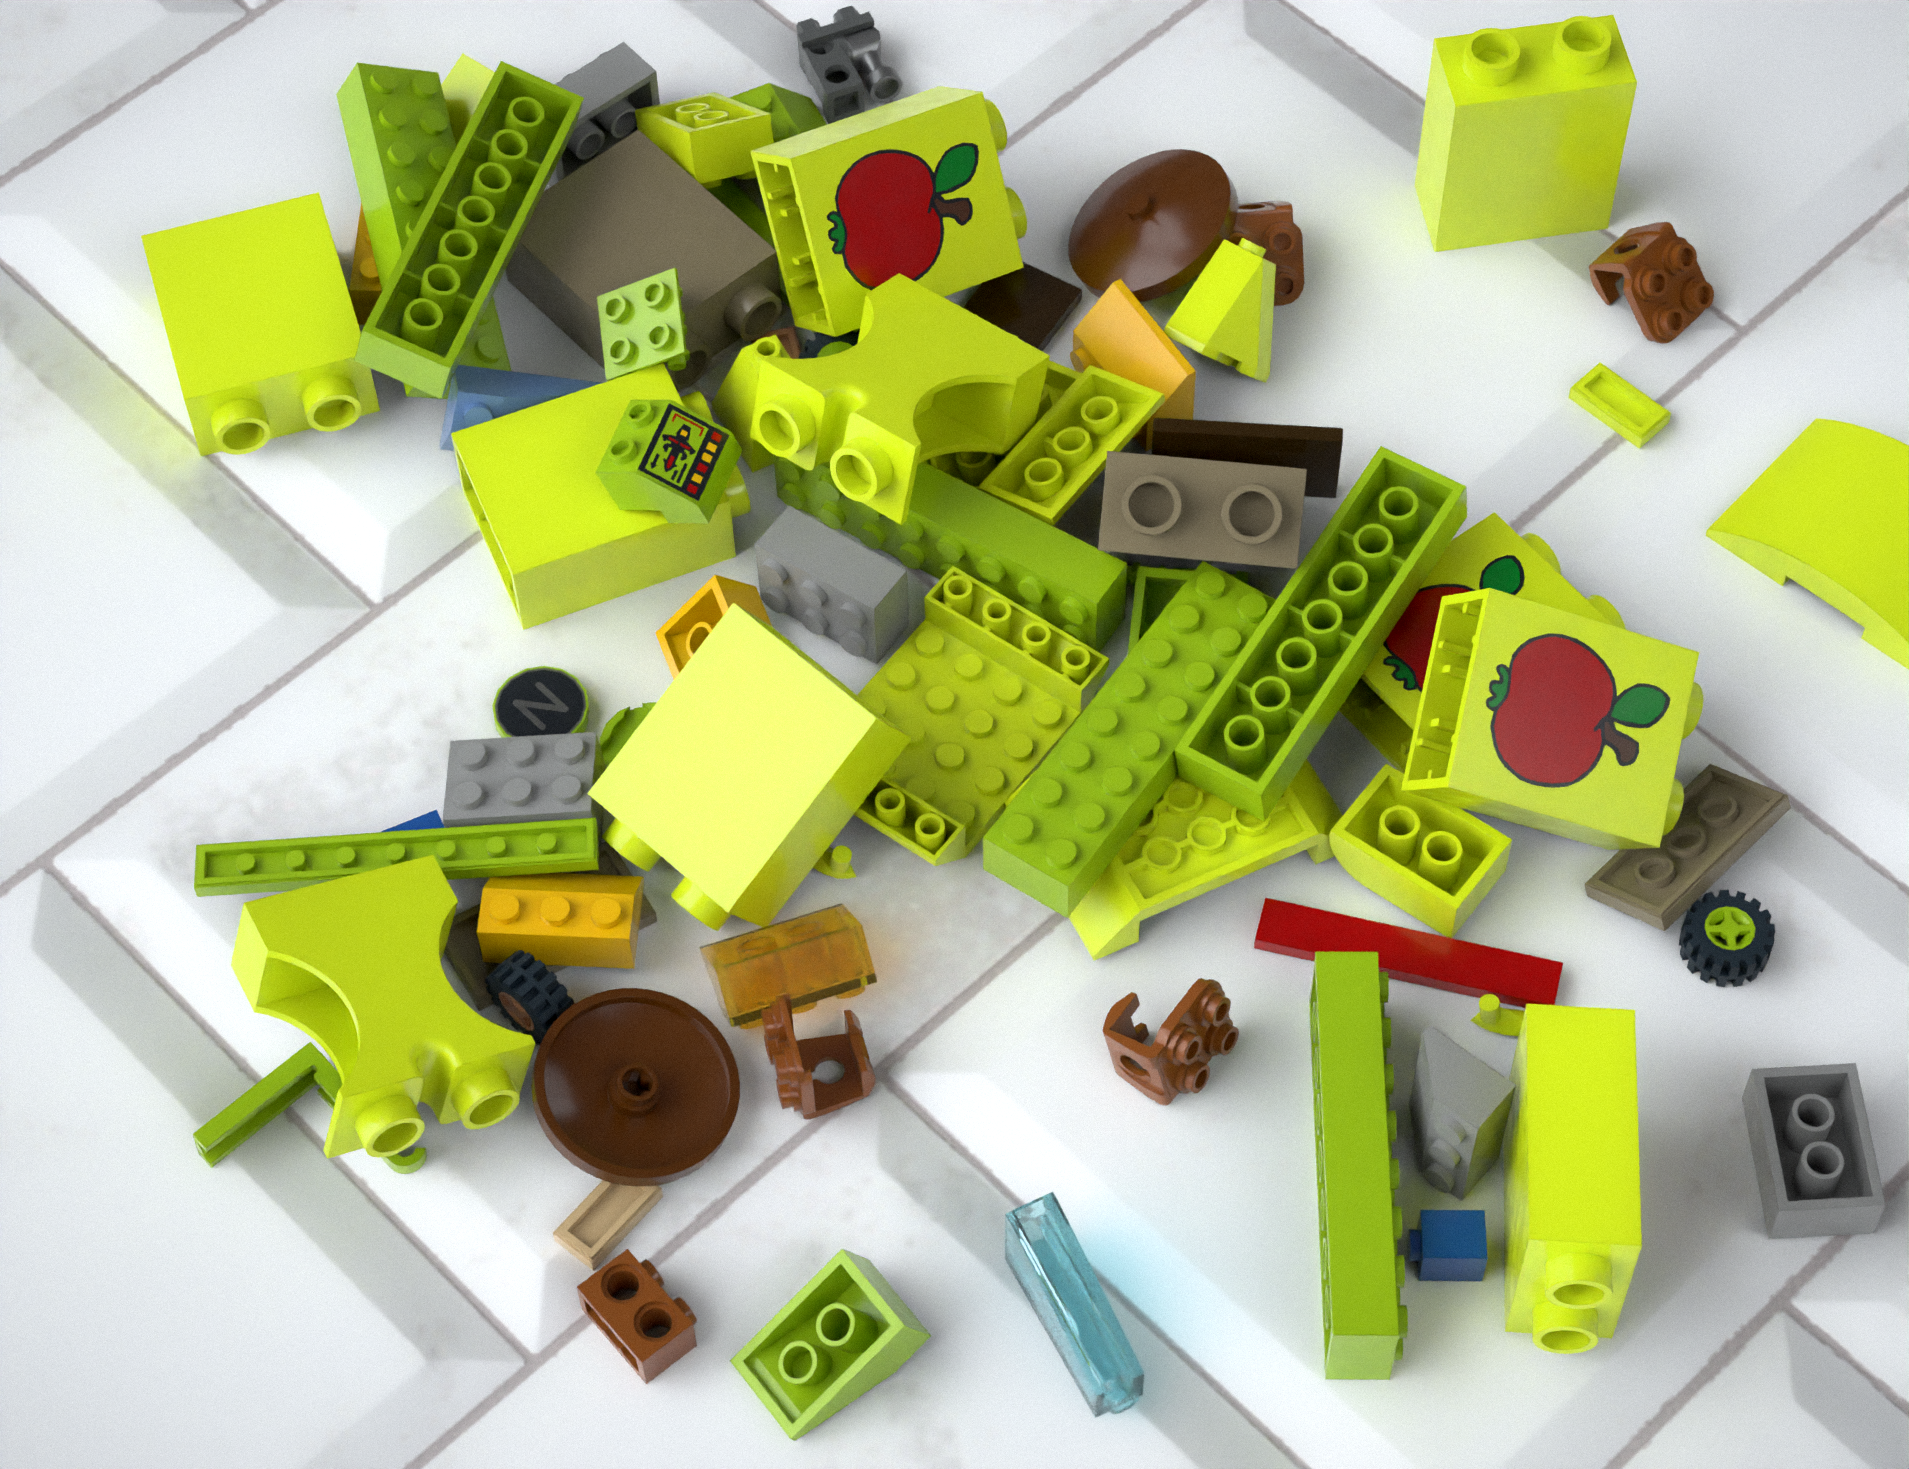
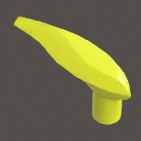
(836, 863)
(1496, 1018)

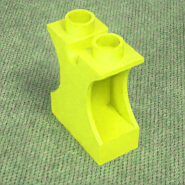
(909, 390)
(367, 982)

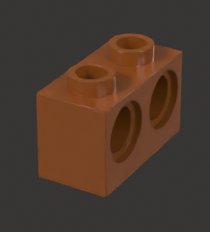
(628, 1320)

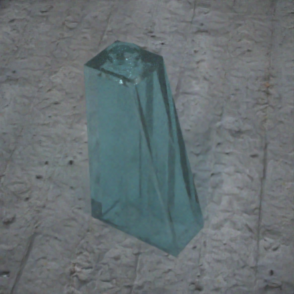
(1072, 1305)

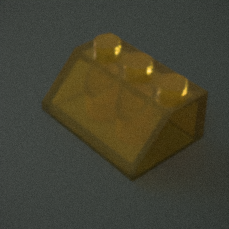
(801, 956)

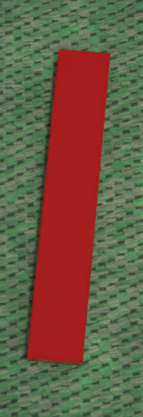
(1410, 954)

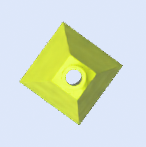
(737, 397)

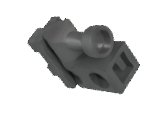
(835, 54)

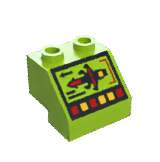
(668, 461)

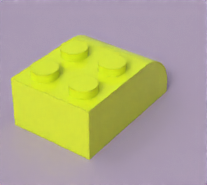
(708, 135)
(1419, 852)

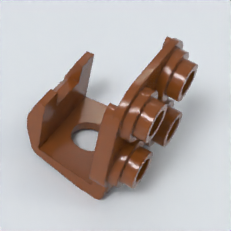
(1273, 228)
(1659, 282)
(1182, 1047)
(797, 1059)

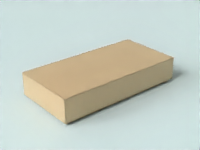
(605, 1220)

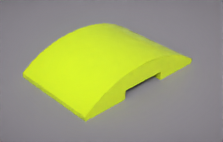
(1066, 447)
(1835, 524)

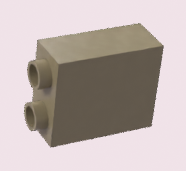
(632, 219)
(1202, 509)

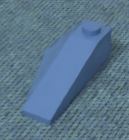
(488, 393)

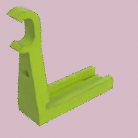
(273, 1096)

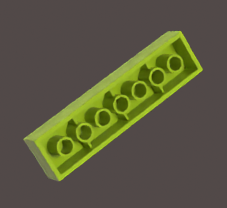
(398, 153)
(469, 230)
(982, 536)
(1321, 633)
(1122, 746)
(1356, 1167)

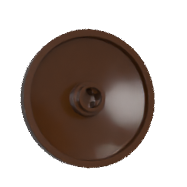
(1153, 224)
(635, 1087)

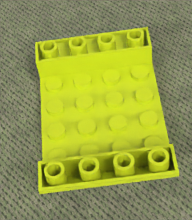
(984, 704)
(1194, 846)

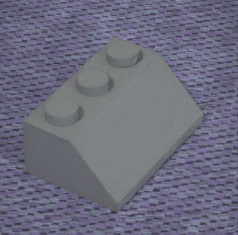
(1456, 1114)

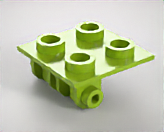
(643, 326)

